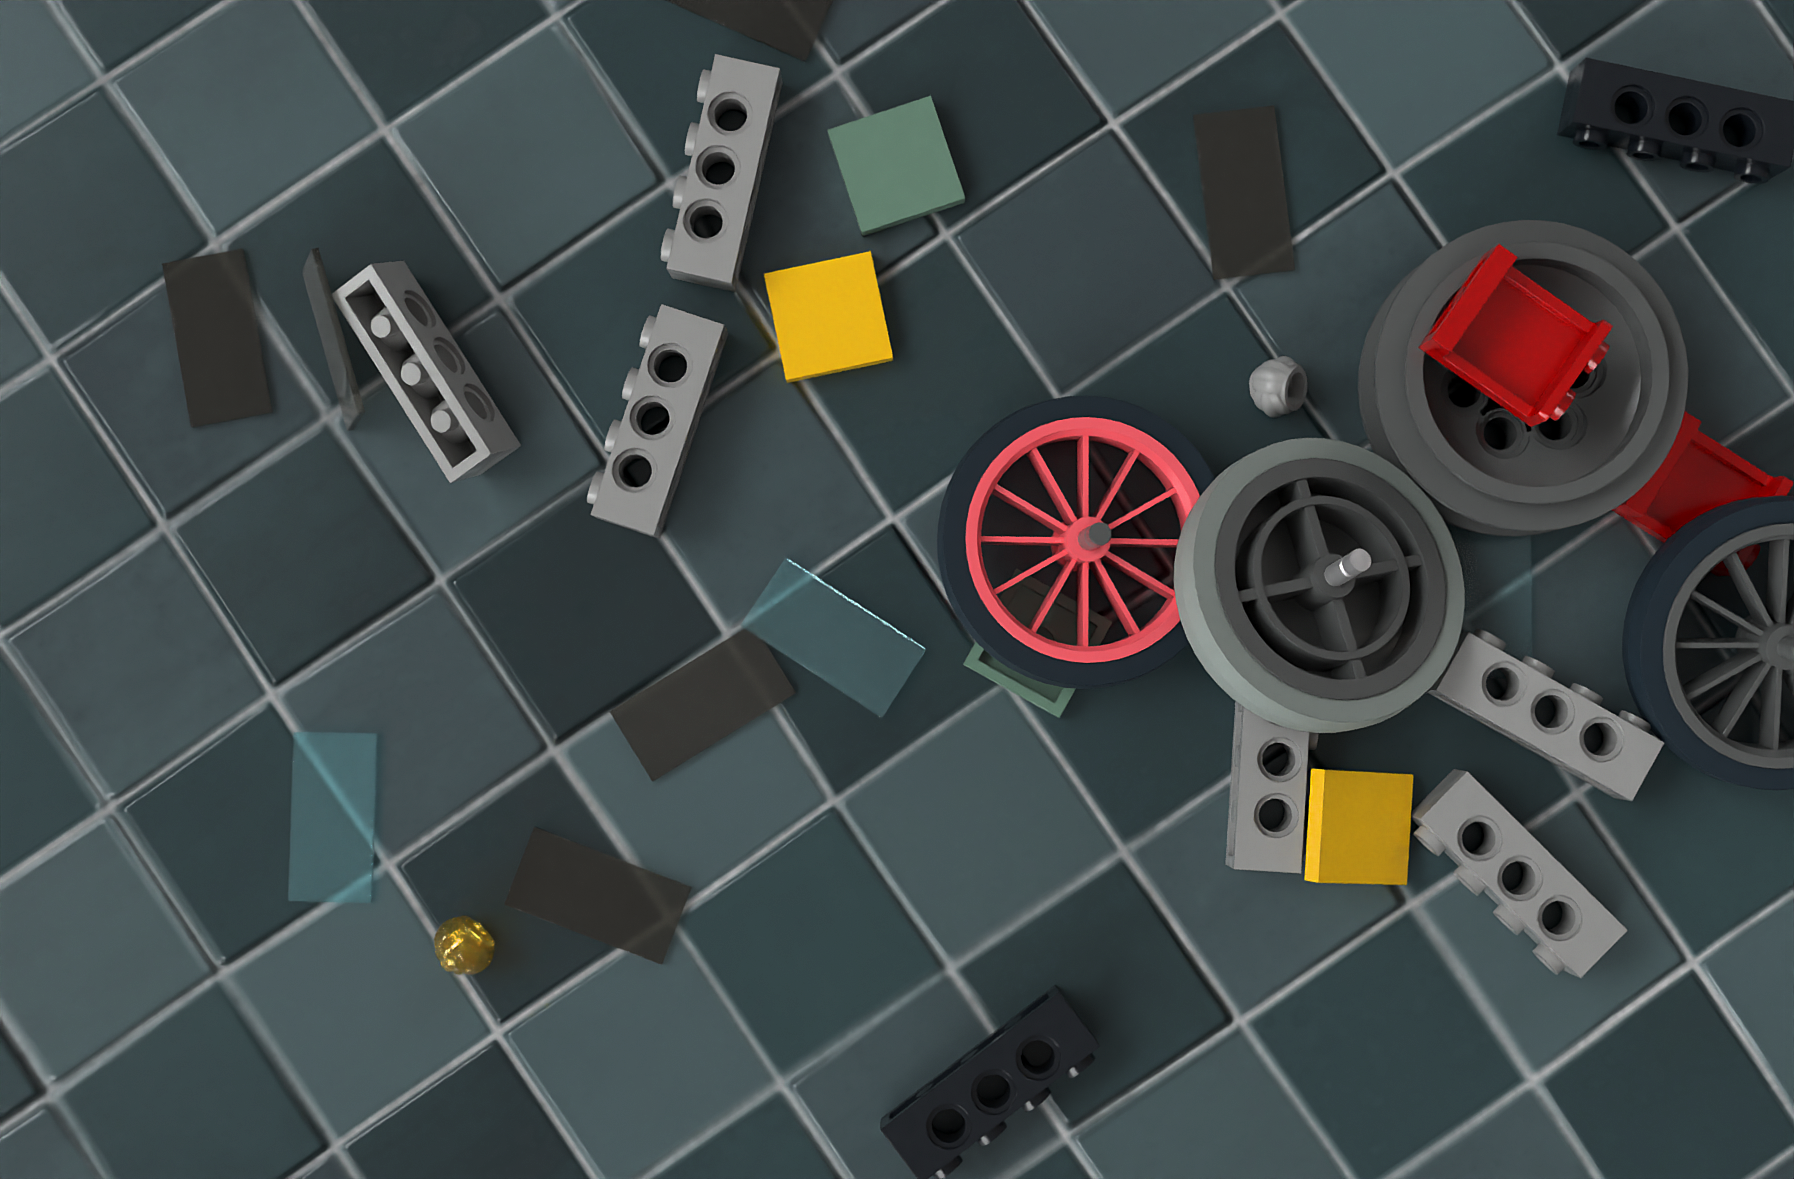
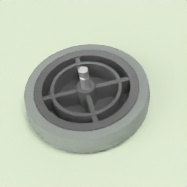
(1319, 586)

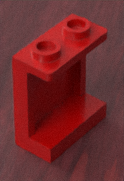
(1516, 340)
(1694, 480)

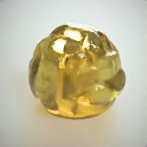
(463, 946)

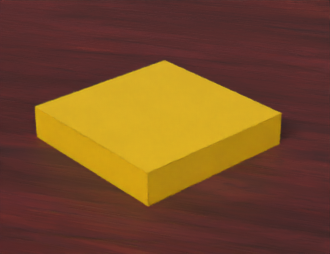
(828, 317)
(1358, 827)

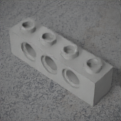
(756, 93)
(662, 336)
(425, 370)
(1626, 746)
(1248, 842)
(1585, 926)

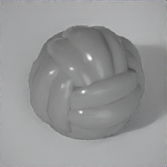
(1278, 386)

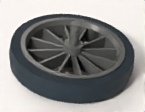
(1762, 643)

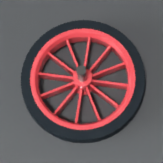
(1076, 542)

